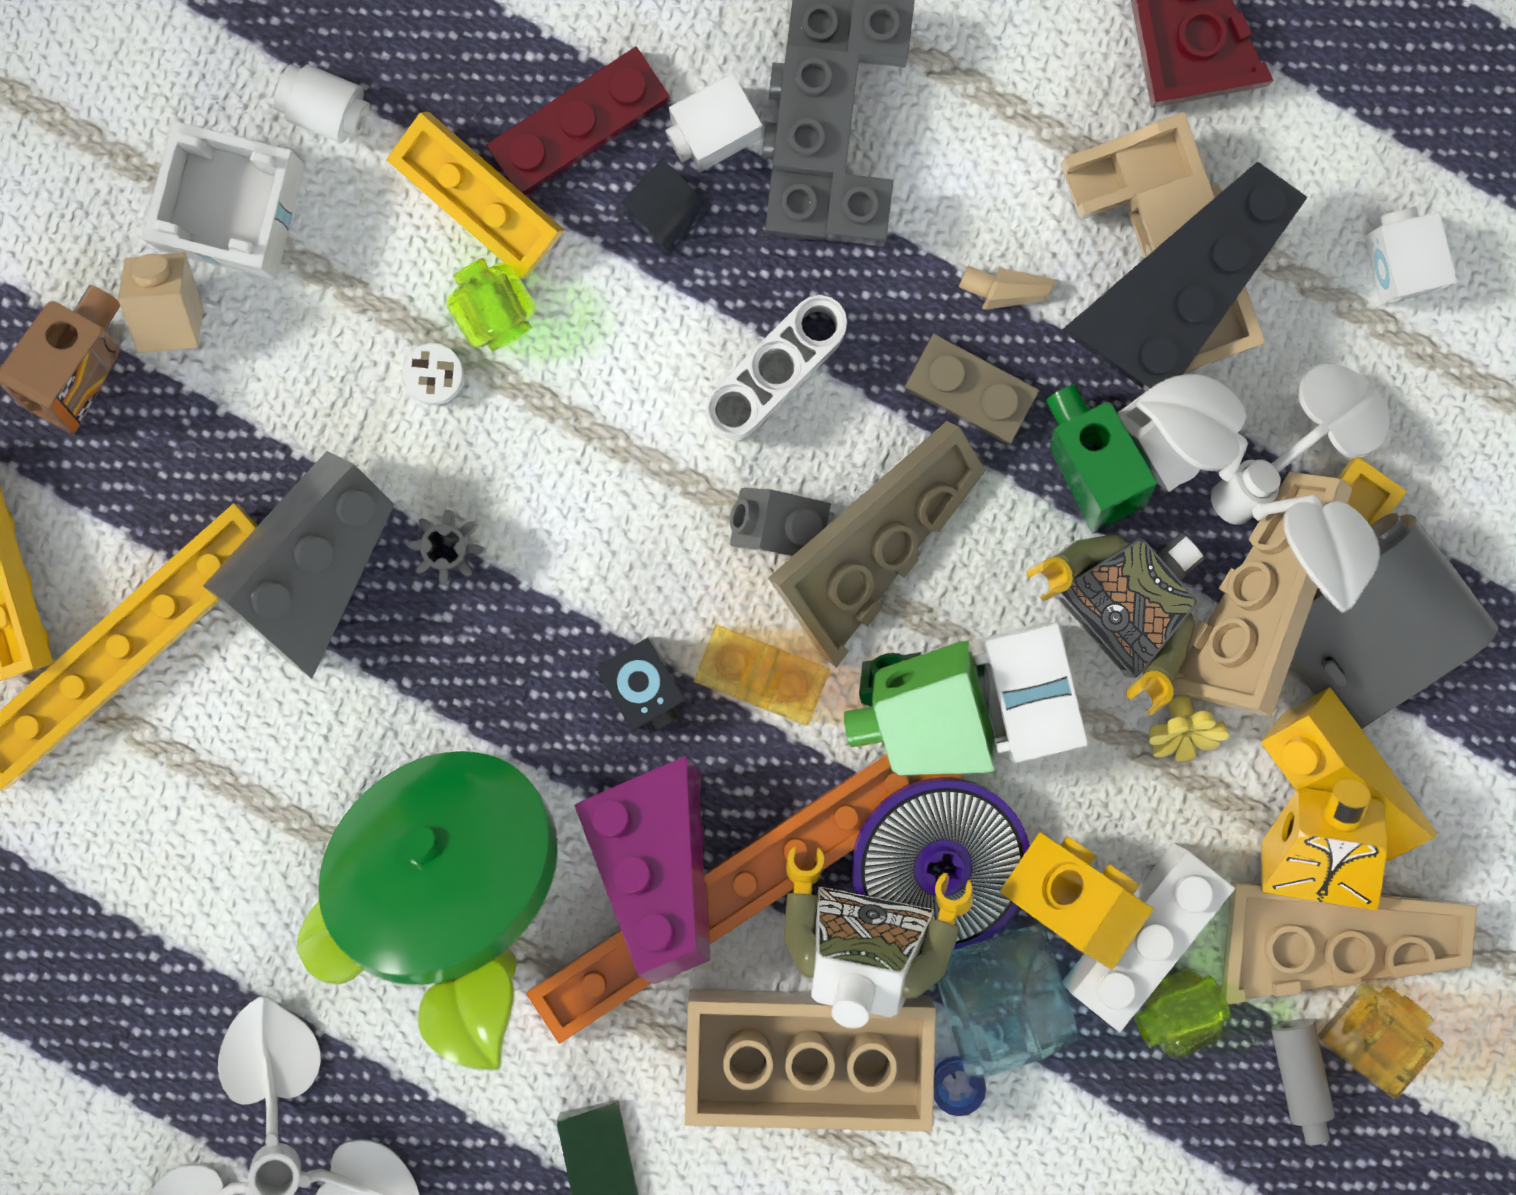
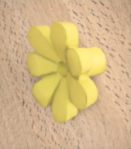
(1186, 731)

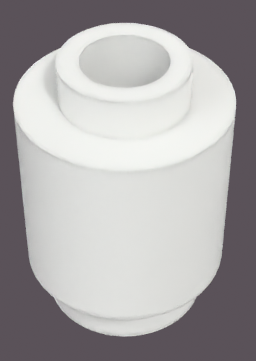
(321, 102)

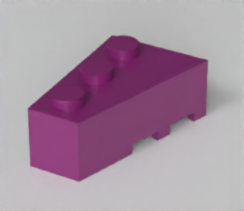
(651, 865)

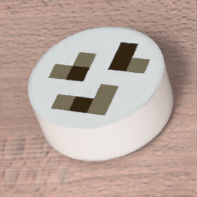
(433, 374)

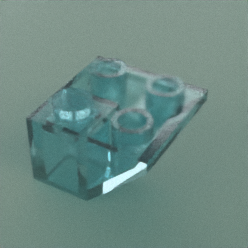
(1007, 1002)

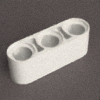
(787, 340)

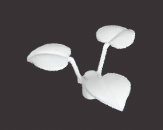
(1203, 426)
(276, 1056)

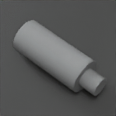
(1304, 1078)

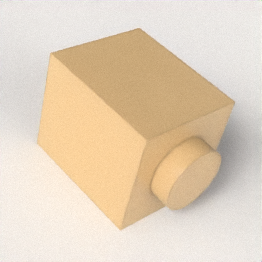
(161, 302)

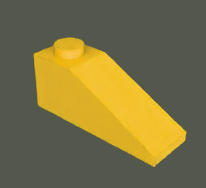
(1324, 744)

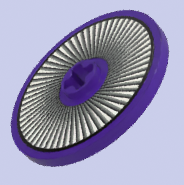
(938, 819)

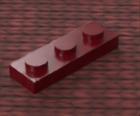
(579, 122)

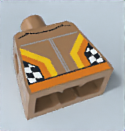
(63, 359)

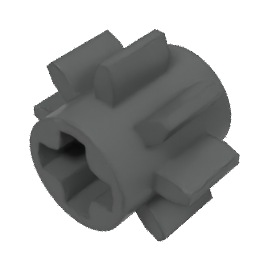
(430, 547)

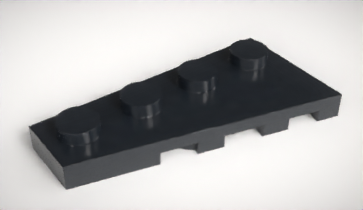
(1179, 293)

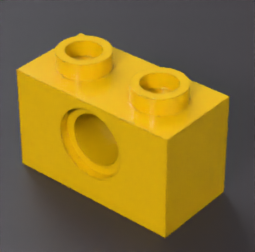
(1103, 916)

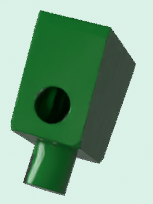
(1106, 481)

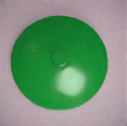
(438, 868)

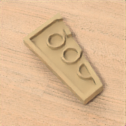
(1255, 629)

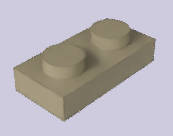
(971, 389)

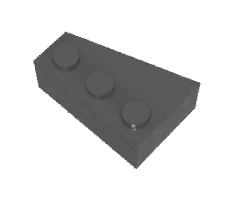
(305, 561)

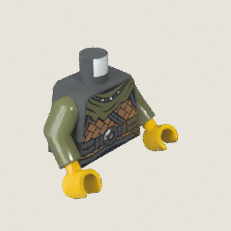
(1129, 604)

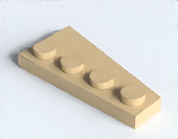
(1303, 944)

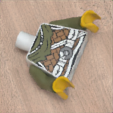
(867, 949)

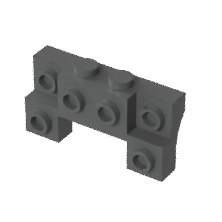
(811, 139)

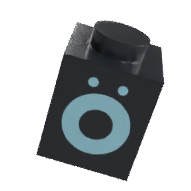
(642, 686)

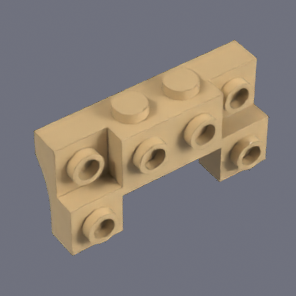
(1163, 187)

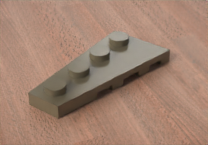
(856, 557)

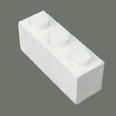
(1183, 901)

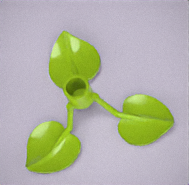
(456, 1018)

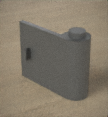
(1400, 633)

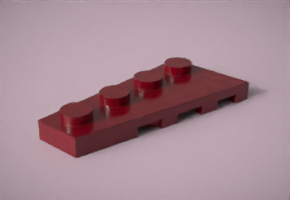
(1196, 50)

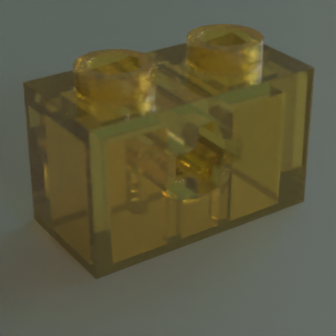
(762, 674)

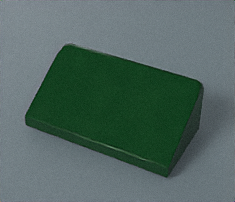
(596, 1150)

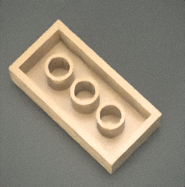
(791, 1065)

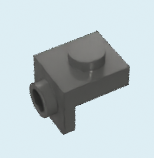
(776, 521)

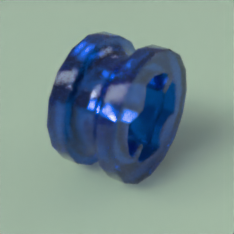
(941, 1094)

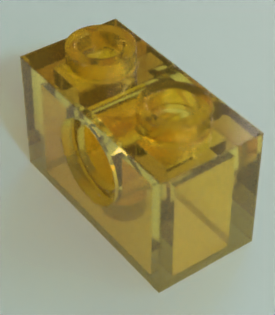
(1382, 1037)

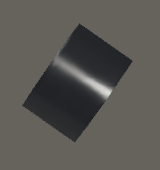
(664, 207)

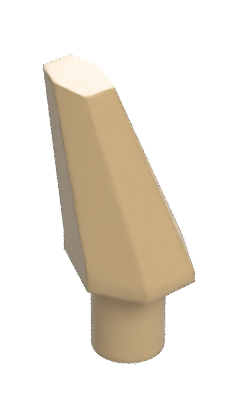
(1007, 287)

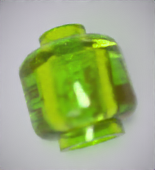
(490, 305)
(1183, 1014)

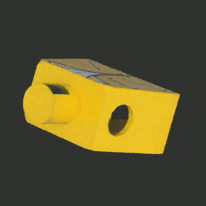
(1328, 847)

